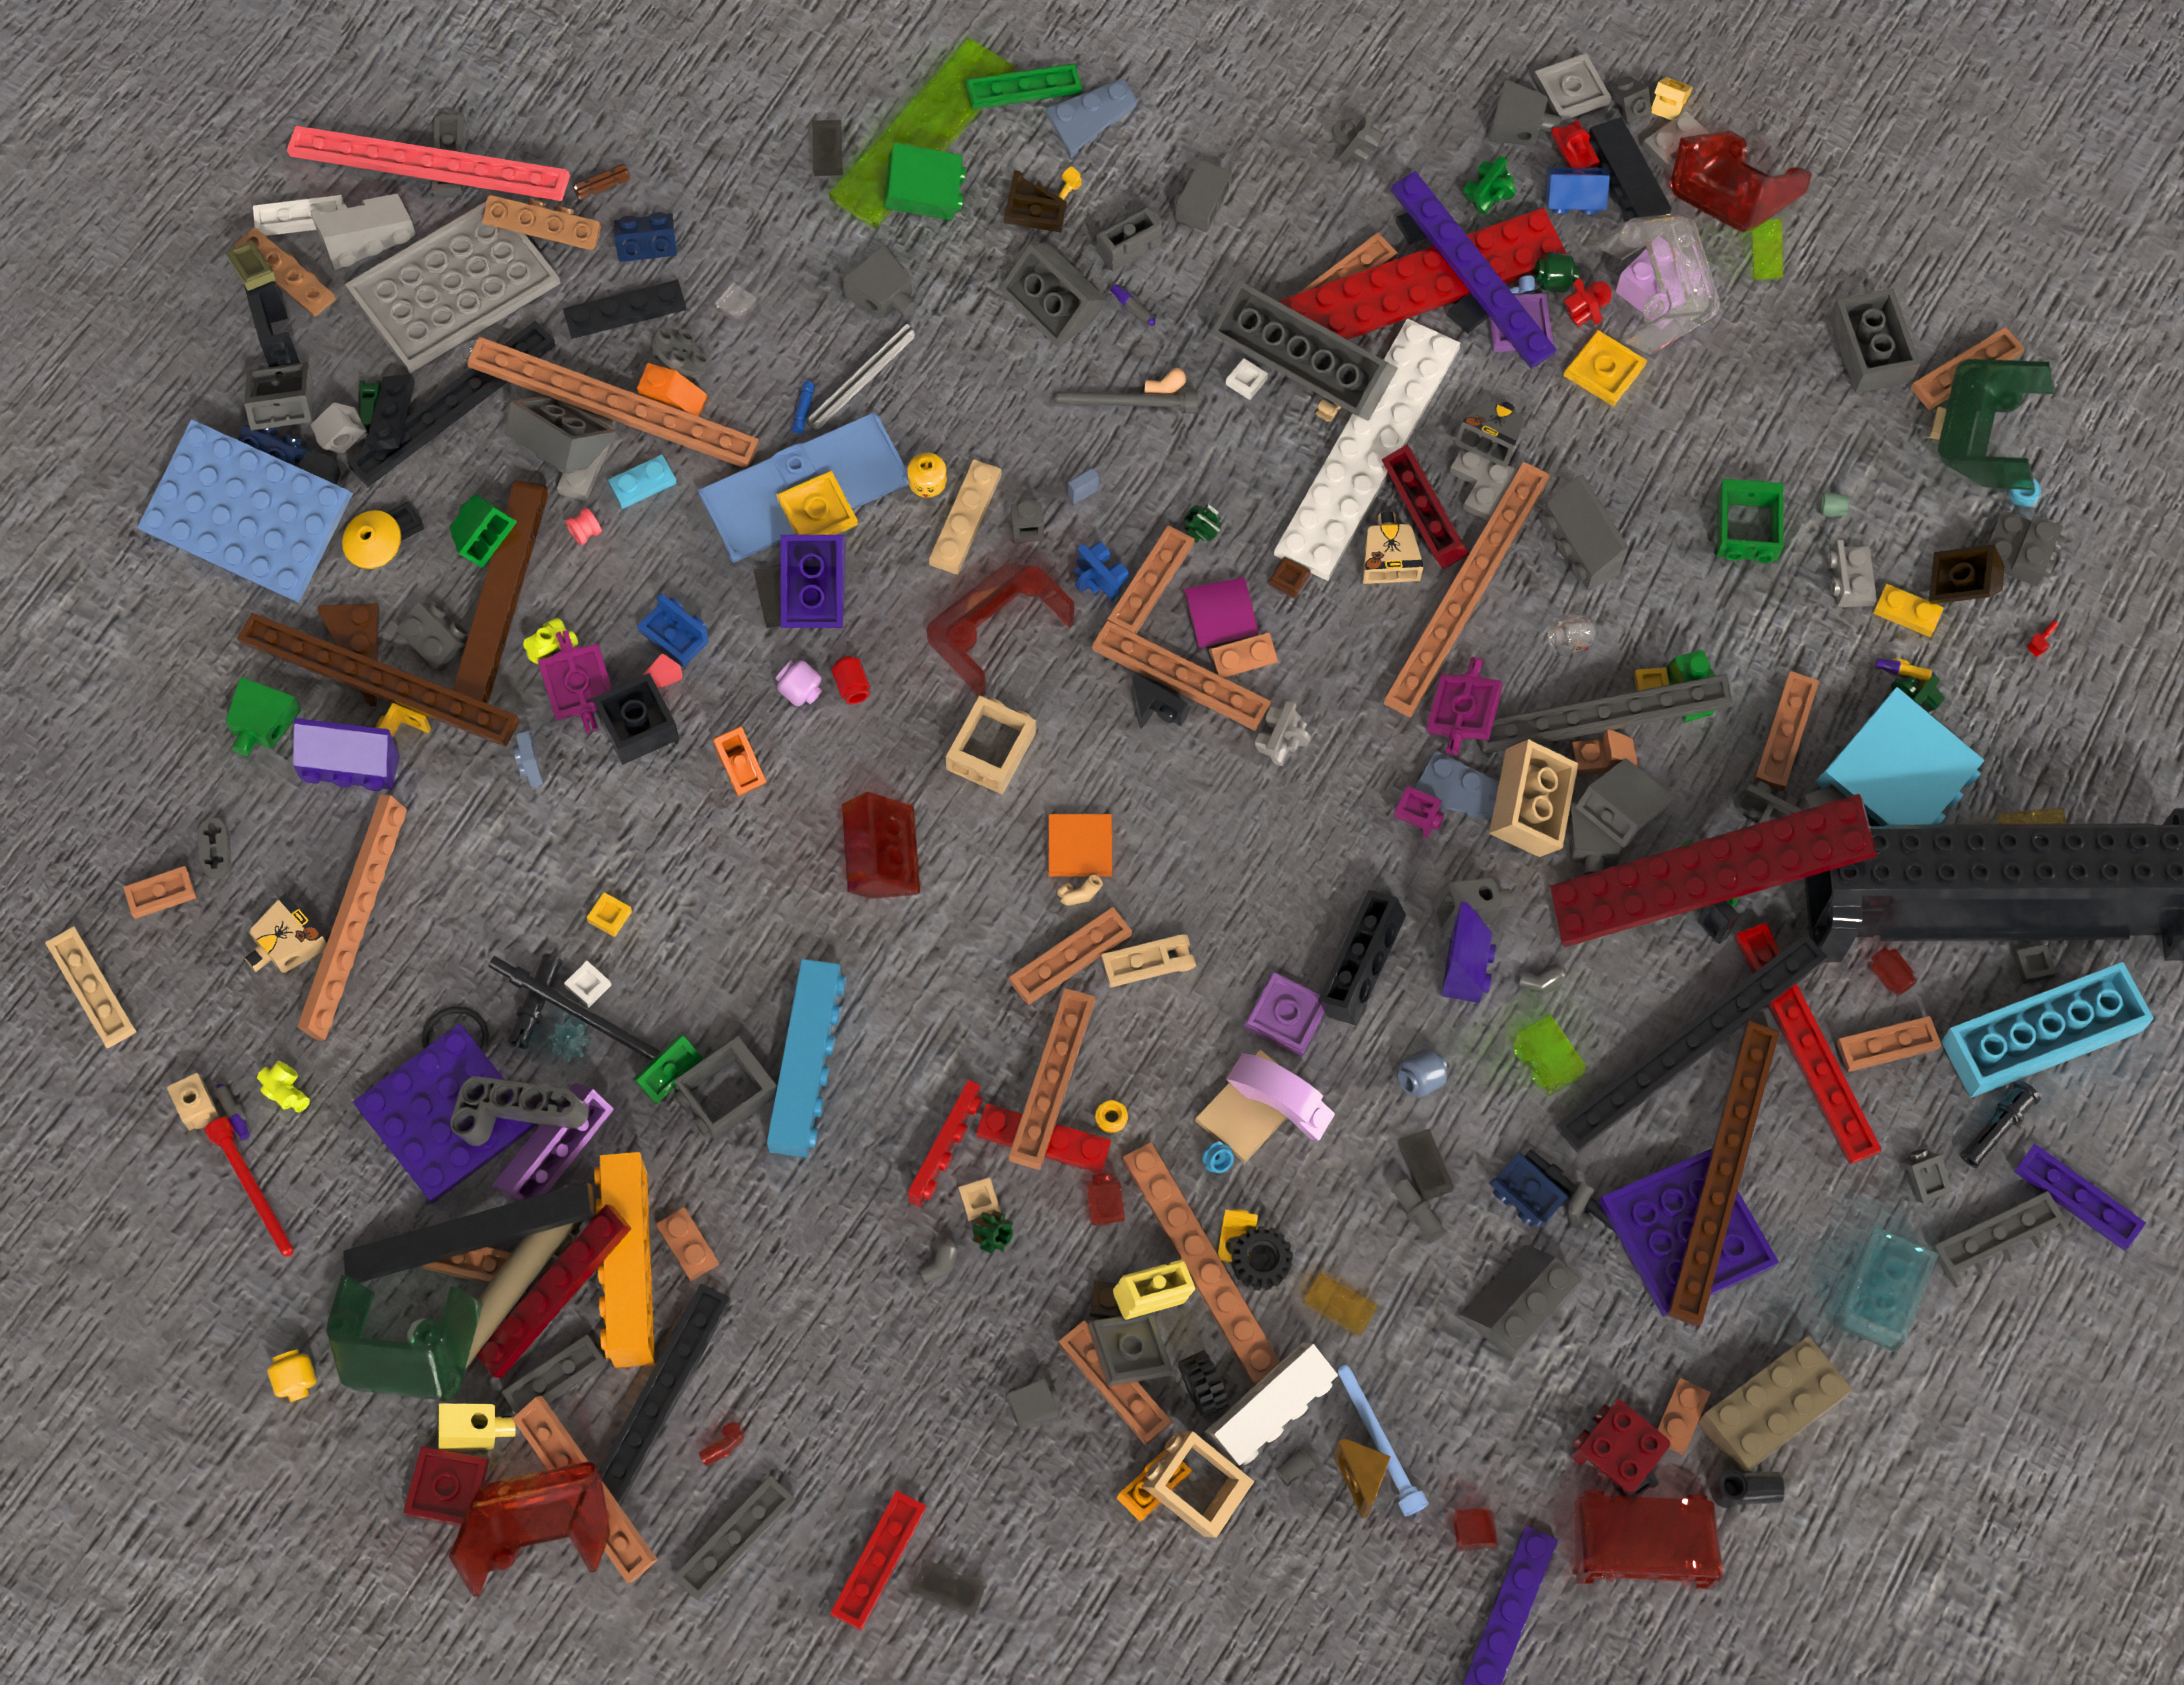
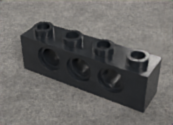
(1362, 957)

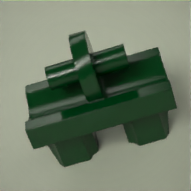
(1923, 692)

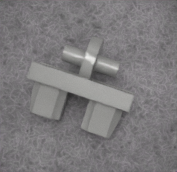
(1287, 735)

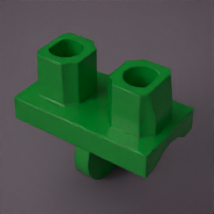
(1494, 185)

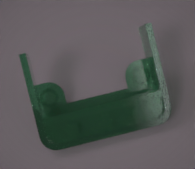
(1976, 394)
(424, 1368)

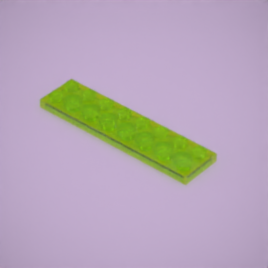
(928, 122)

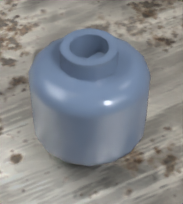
(1422, 1073)

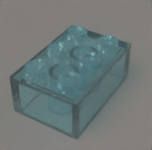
(1885, 1289)

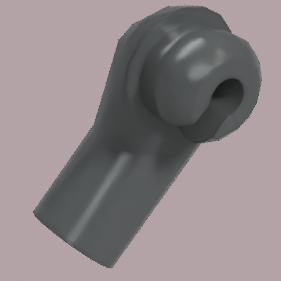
(1577, 1205)

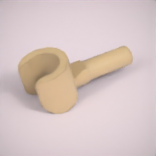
(1327, 410)

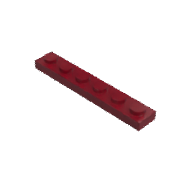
(553, 1291)

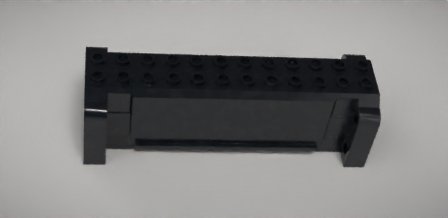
(2006, 885)

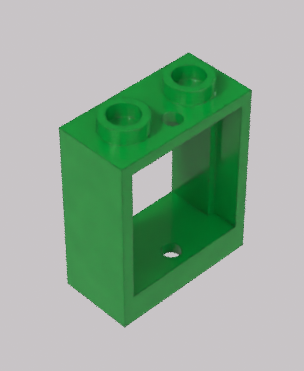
(1750, 494)

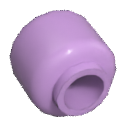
(799, 683)

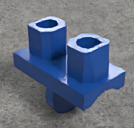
(1095, 575)

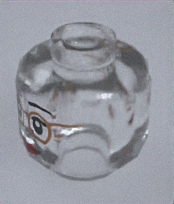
(1571, 633)

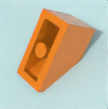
(671, 389)

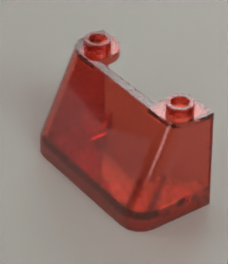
(1717, 181)
(1647, 1539)

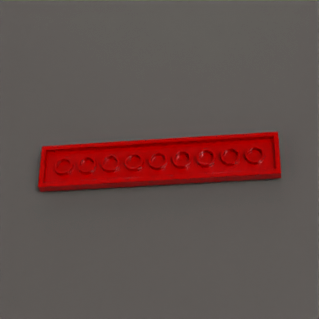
(1424, 279)

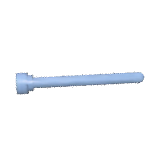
(1410, 1498)

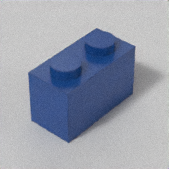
(1576, 189)

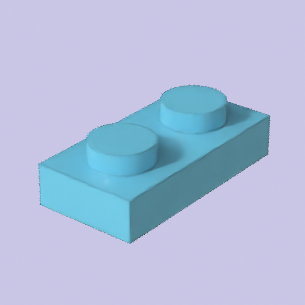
(642, 481)

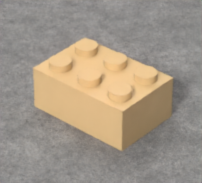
(1533, 798)

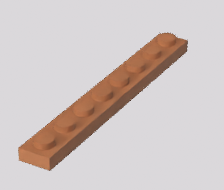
(352, 918)
(1202, 1262)

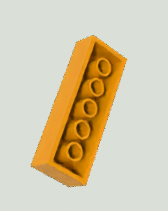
(627, 1269)

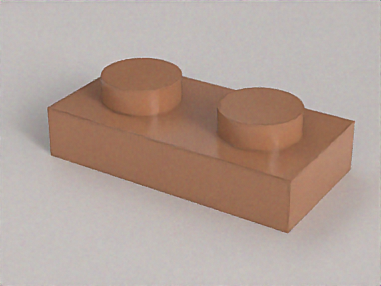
(1243, 655)
(159, 892)
(687, 1244)
(1683, 1414)

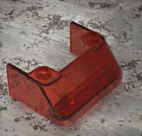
(955, 629)
(531, 1512)

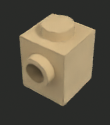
(193, 1102)

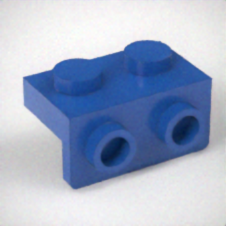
(674, 630)

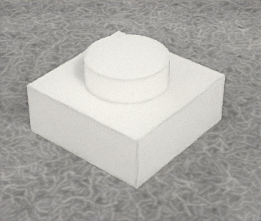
(1246, 379)
(587, 984)

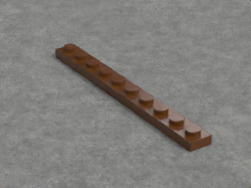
(379, 679)
(1723, 1174)

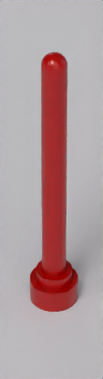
(221, 1133)

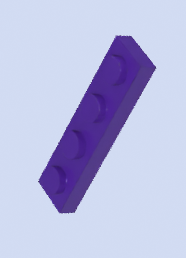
(2080, 1197)

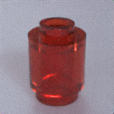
(1893, 971)

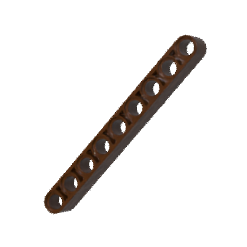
(501, 593)

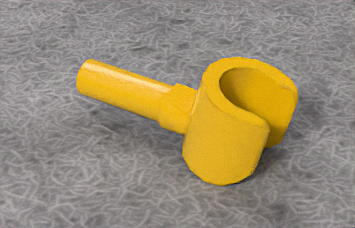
(1073, 180)

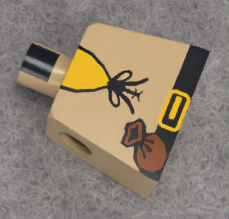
(1391, 552)
(284, 938)

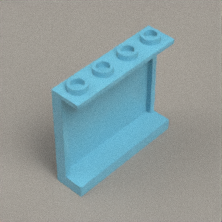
(1903, 765)

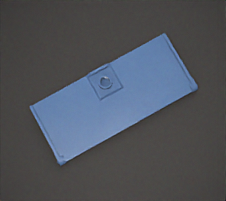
(747, 505)

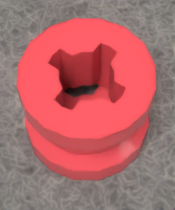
(583, 526)

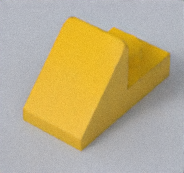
(1670, 98)

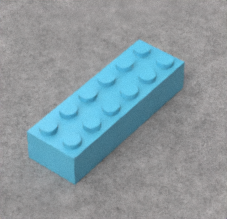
(2046, 1029)

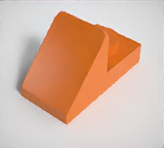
(738, 760)

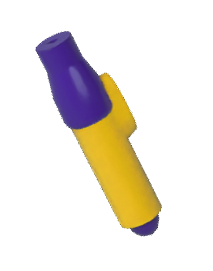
(1903, 668)

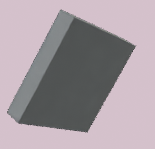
(1130, 1349)

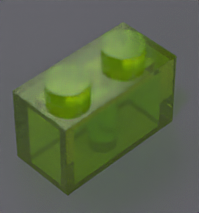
(1549, 1055)

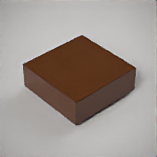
(1289, 577)

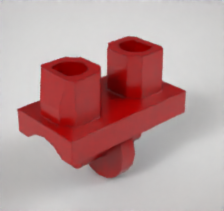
(1575, 146)
(1585, 303)

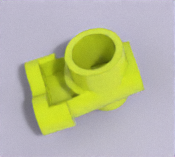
(545, 642)
(278, 1086)

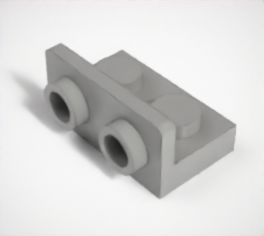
(1853, 575)

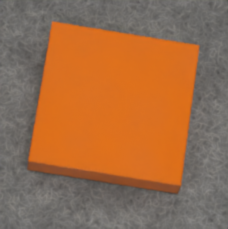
(1080, 845)

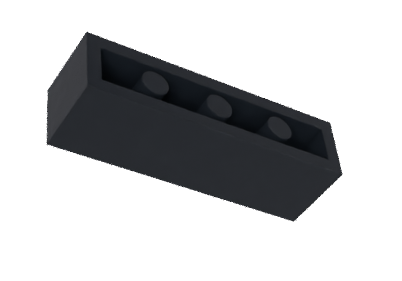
(1630, 178)

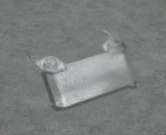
(1681, 271)

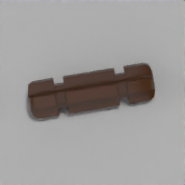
(601, 181)

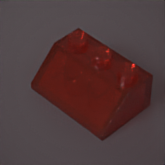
(880, 847)

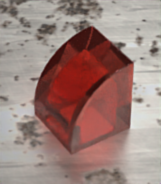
(1475, 1529)

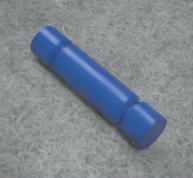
(803, 407)

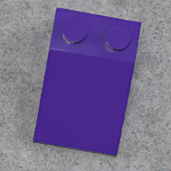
(813, 581)
(1468, 957)

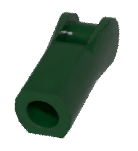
(367, 405)

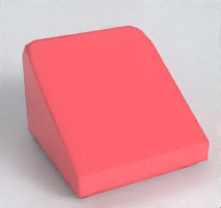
(664, 671)

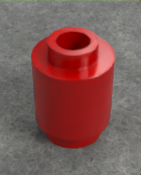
(851, 680)

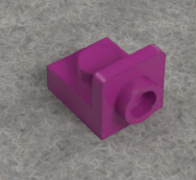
(1420, 810)

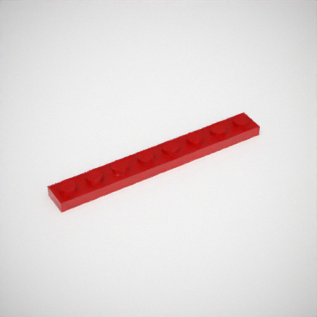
(1813, 1054)

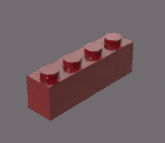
(1425, 507)

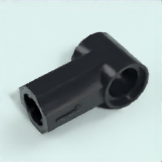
(1750, 1488)

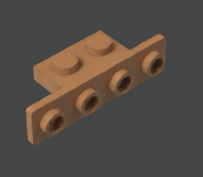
(537, 221)
(290, 276)

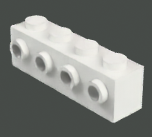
(1272, 1404)

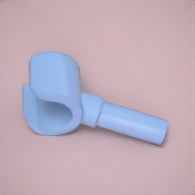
(1526, 286)

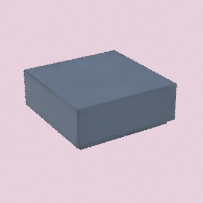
(1083, 486)

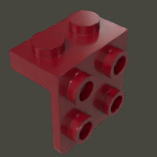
(1621, 1445)

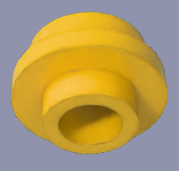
(1111, 1107)

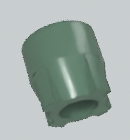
(1834, 504)

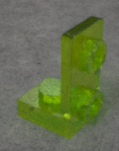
(1767, 250)

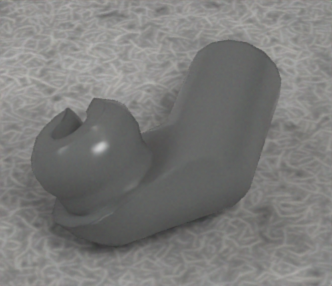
(1546, 981)
(943, 1263)

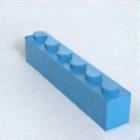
(805, 1058)

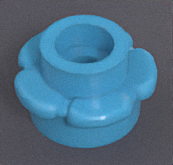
(1218, 1157)

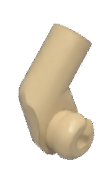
(1081, 895)

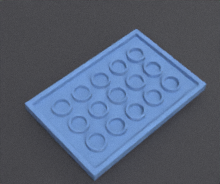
(245, 511)

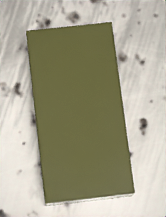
(250, 265)

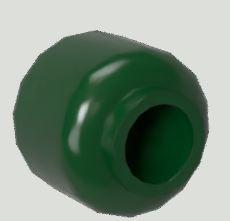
(1556, 272)

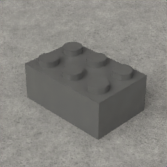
(1874, 340)

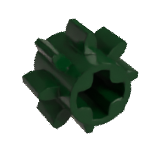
(1202, 523)
(992, 1231)

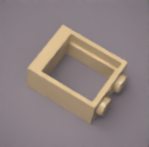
(979, 770)
(1224, 1502)

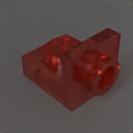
(1105, 1199)

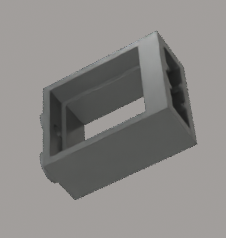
(292, 391)
(732, 1051)

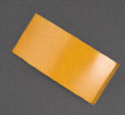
(1139, 1500)

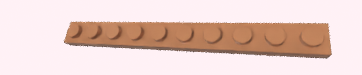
(613, 402)
(1466, 590)

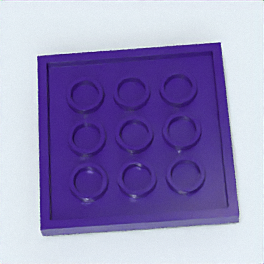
(415, 1110)
(1655, 1222)

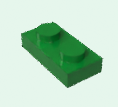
(673, 1061)

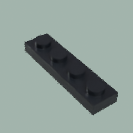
(624, 309)

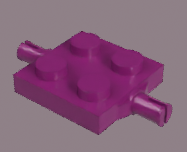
(574, 679)
(1464, 706)

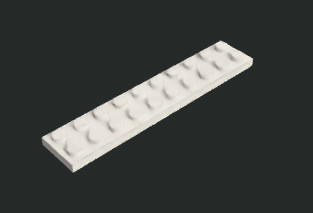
(1354, 466)

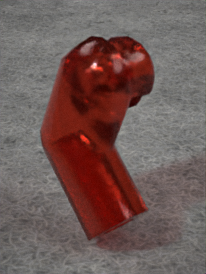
(723, 1447)

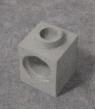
(338, 428)

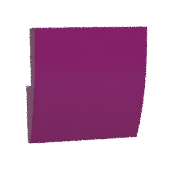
(1221, 612)

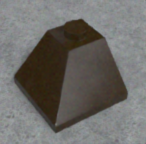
(1966, 574)

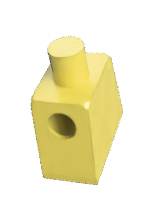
(457, 1426)

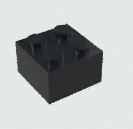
(635, 718)

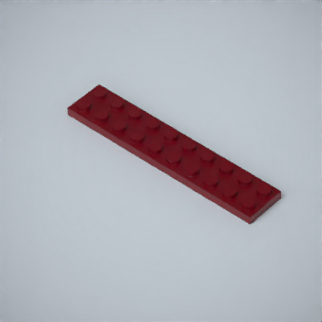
(1713, 870)

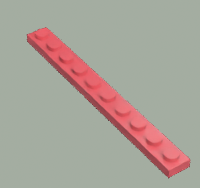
(428, 163)

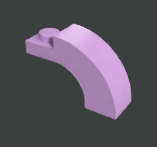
(1283, 1091)

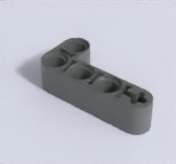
(521, 1107)

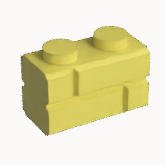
(1153, 1289)

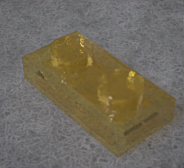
(1340, 1304)

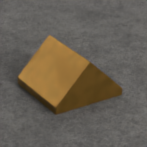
(1361, 1471)

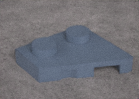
(527, 759)

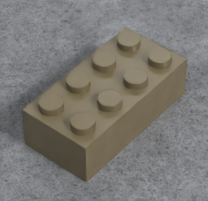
(1775, 1405)

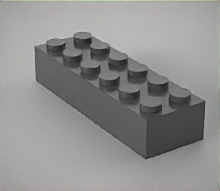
(1304, 350)

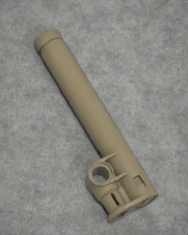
(517, 1276)

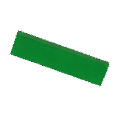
(1023, 86)

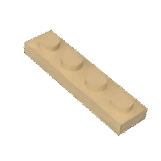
(965, 517)
(90, 987)

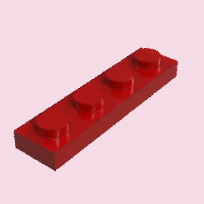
(1065, 1145)
(939, 1155)
(878, 1560)

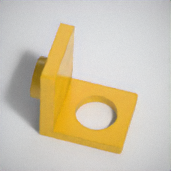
(398, 714)
(1234, 1225)

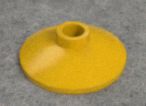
(377, 549)

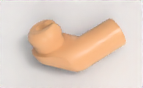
(1168, 385)

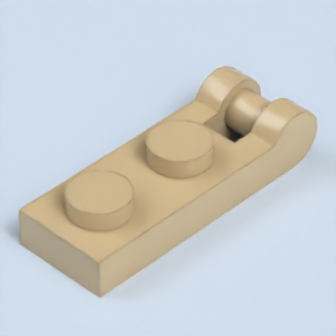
(1147, 960)

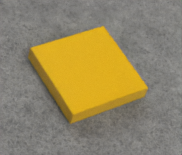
(1605, 368)
(817, 507)

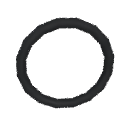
(461, 1010)

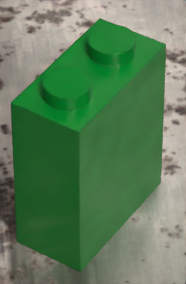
(924, 181)

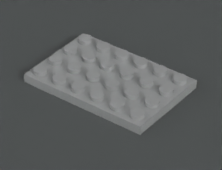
(450, 287)

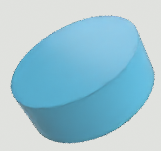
(2025, 498)

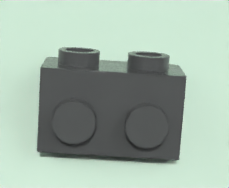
(433, 633)

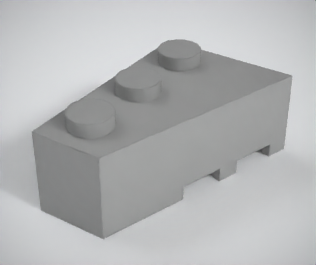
(363, 229)

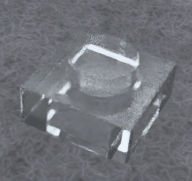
(736, 303)

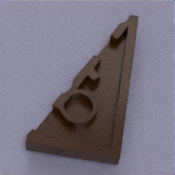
(354, 629)

